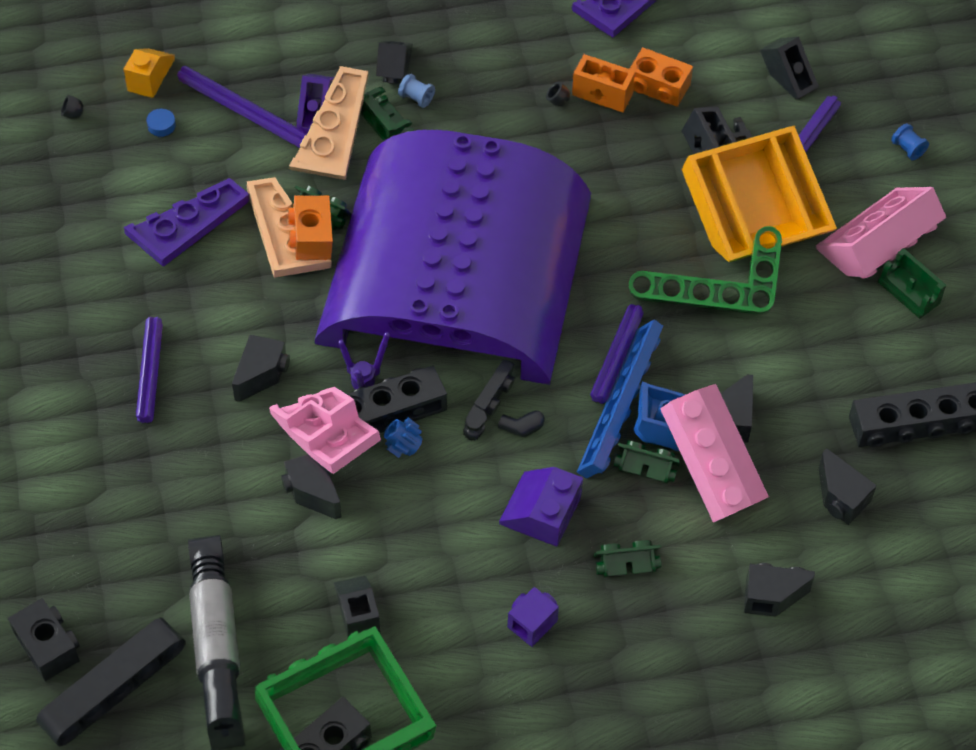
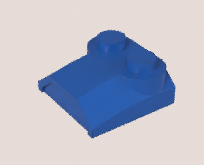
(651, 424)

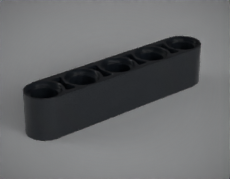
(110, 682)

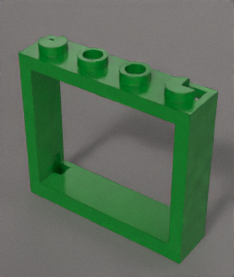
(333, 657)

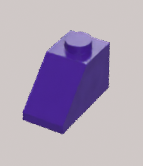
(311, 98)

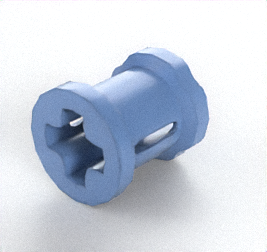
(416, 90)

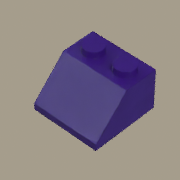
(543, 504)

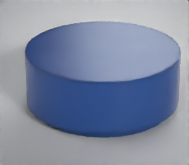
(161, 122)

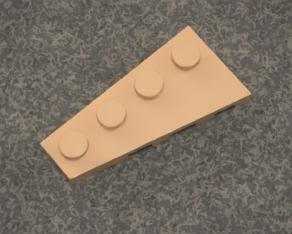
(271, 213)

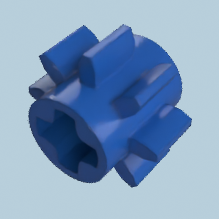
(403, 437)

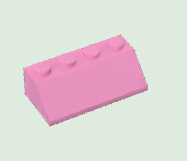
(883, 230)
(714, 452)

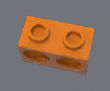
(661, 76)

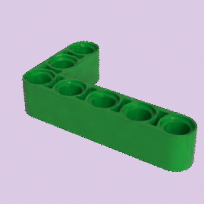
(716, 287)

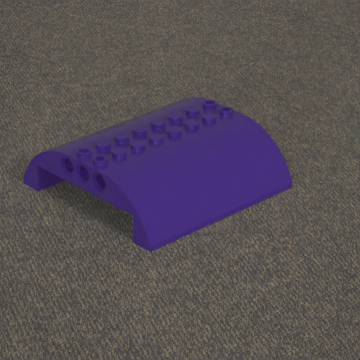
(461, 248)

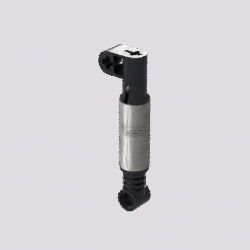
(215, 642)

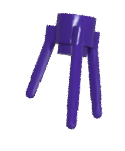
(362, 372)

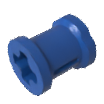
(910, 141)

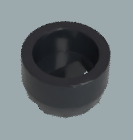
(558, 94)
(72, 107)

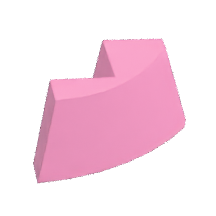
(327, 427)

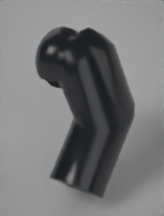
(524, 425)

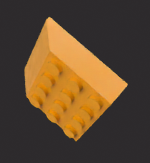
(754, 187)

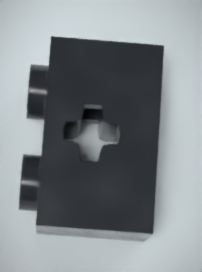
(707, 130)

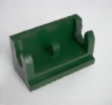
(383, 116)
(912, 284)

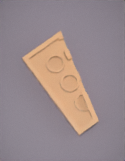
(331, 137)

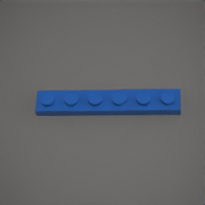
(617, 406)

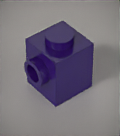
(532, 615)

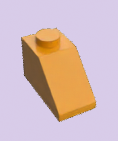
(146, 71)

